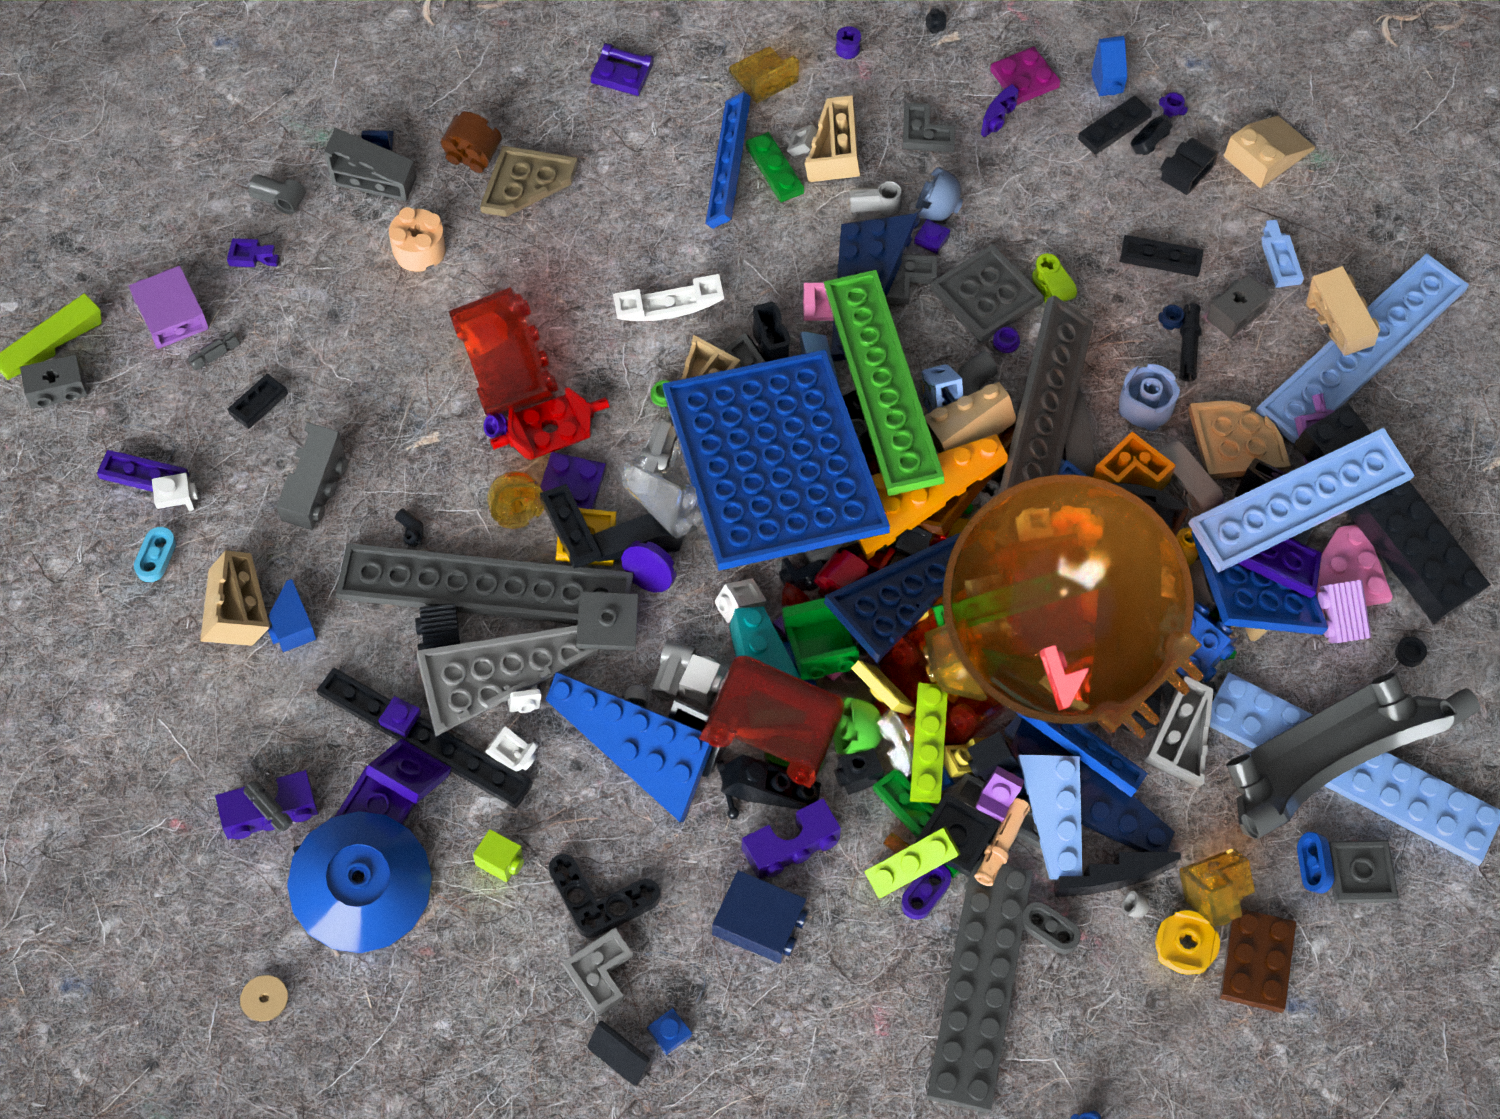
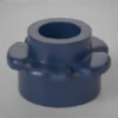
(1173, 312)

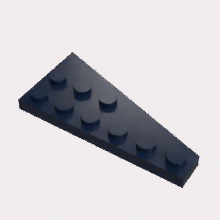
(870, 247)
(893, 599)
(1102, 803)

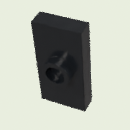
(257, 401)

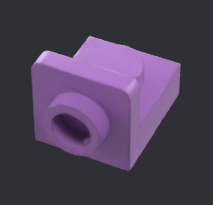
(999, 793)

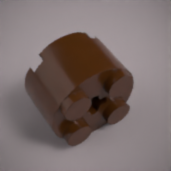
(470, 141)

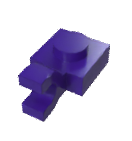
(249, 251)

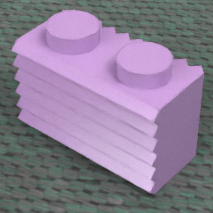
(1345, 611)

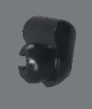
(414, 527)

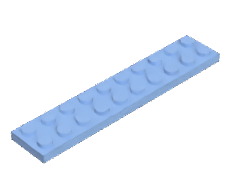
(1401, 315)
(1380, 784)

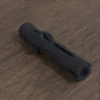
(1190, 335)

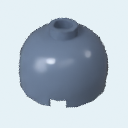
(939, 196)

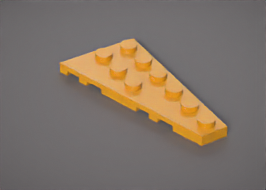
(960, 469)

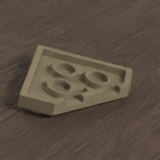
(525, 178)

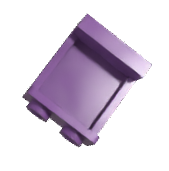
(168, 307)

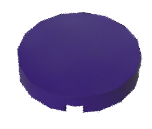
(650, 566)

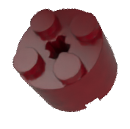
(840, 571)

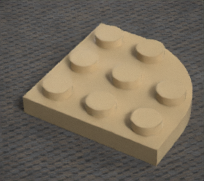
(1233, 436)

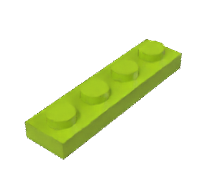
(928, 744)

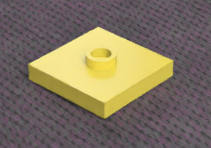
(883, 688)

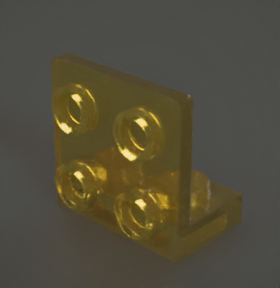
(765, 73)

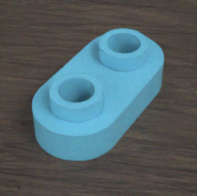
(154, 556)

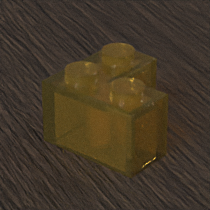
(1218, 885)

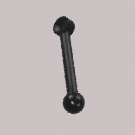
(732, 813)

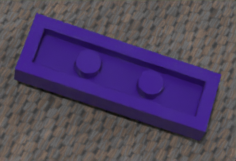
(134, 470)

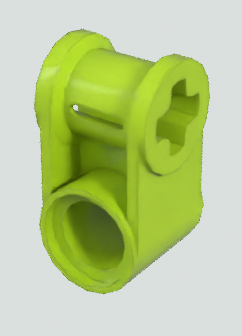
(1053, 279)

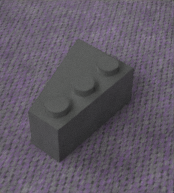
(368, 167)
(314, 479)

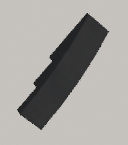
(1126, 870)

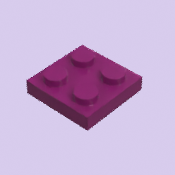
(1027, 73)

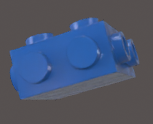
(1215, 640)

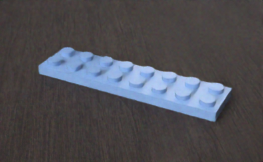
(1300, 499)

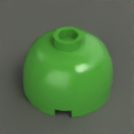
(857, 727)

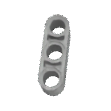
(1191, 480)

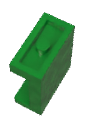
(818, 640)

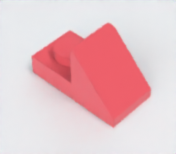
(1063, 686)

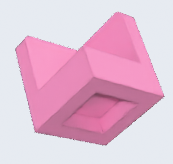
(815, 303)

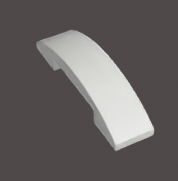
(669, 303)

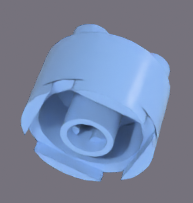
(1148, 396)

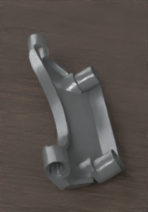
(1333, 741)

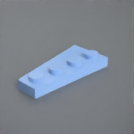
(1056, 809)

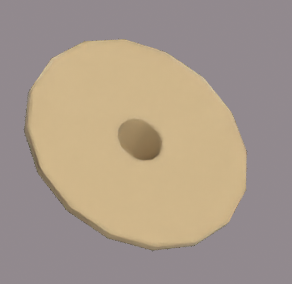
(264, 998)

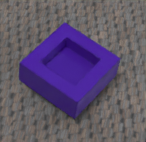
(932, 236)
(399, 716)

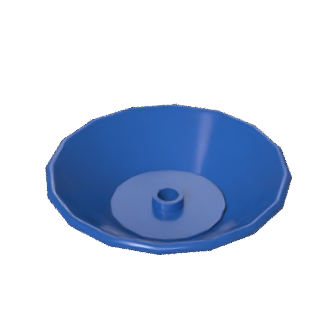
(364, 913)

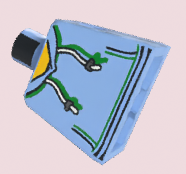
(940, 386)

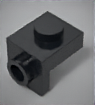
(801, 578)

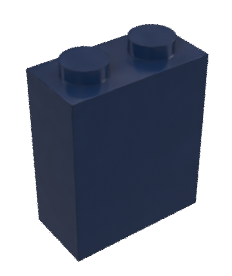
(760, 917)

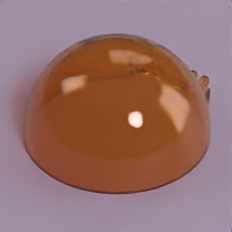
(1077, 571)

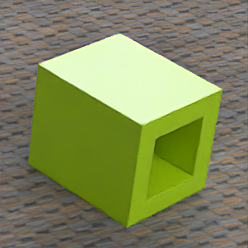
(499, 856)

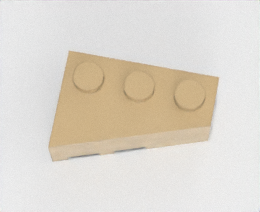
(836, 143)
(971, 418)
(233, 602)

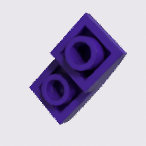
(995, 114)

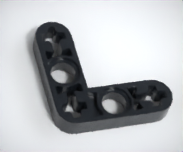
(591, 907)

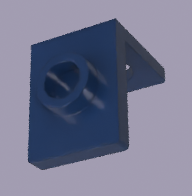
(380, 138)

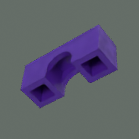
(242, 818)
(771, 854)

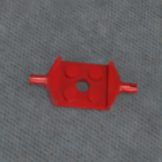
(567, 412)

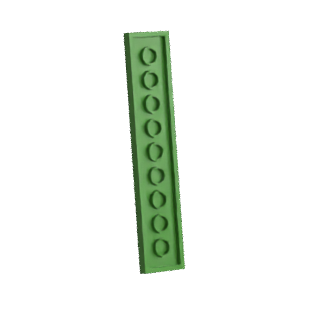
(883, 383)

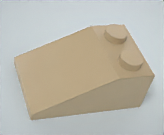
(1266, 149)

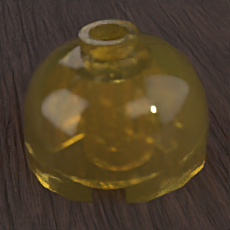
(514, 499)

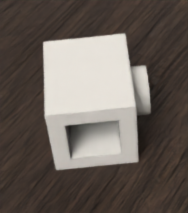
(700, 679)

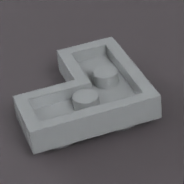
(591, 967)

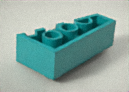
(757, 638)

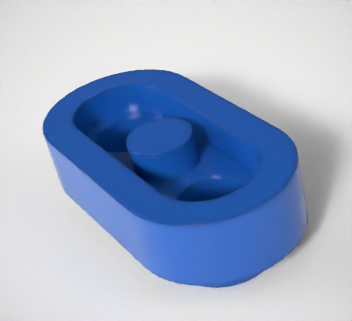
(1315, 866)

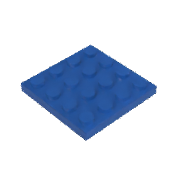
(1259, 602)

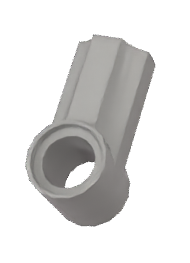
(883, 198)
(673, 664)

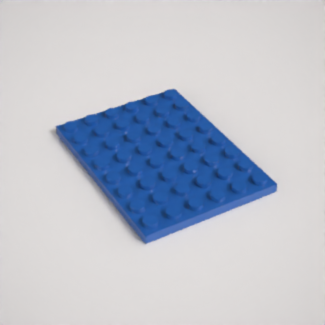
(774, 460)

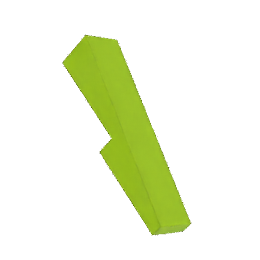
(58, 329)

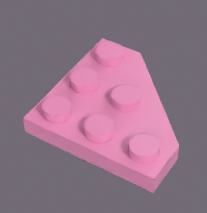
(1351, 558)

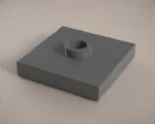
(607, 621)
(1363, 872)

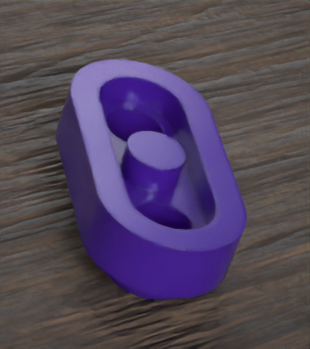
(925, 893)

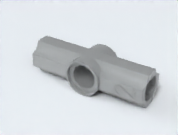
(659, 447)

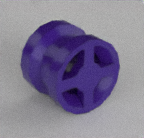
(848, 42)

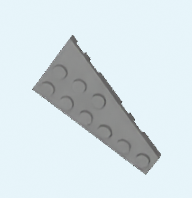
(483, 673)

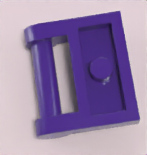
(621, 76)

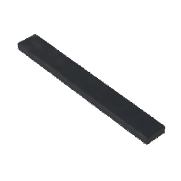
(461, 757)

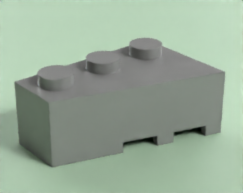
(1183, 735)

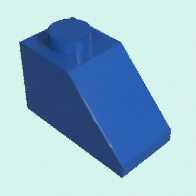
(1110, 66)
(289, 620)

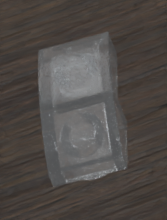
(902, 749)

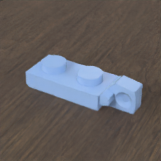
(1281, 256)

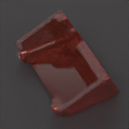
(775, 716)

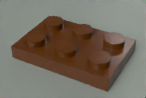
(1258, 961)

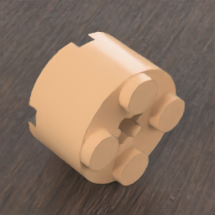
(417, 239)

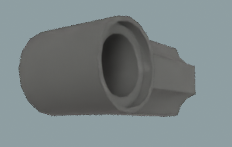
(283, 195)

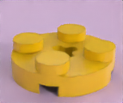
(1174, 955)

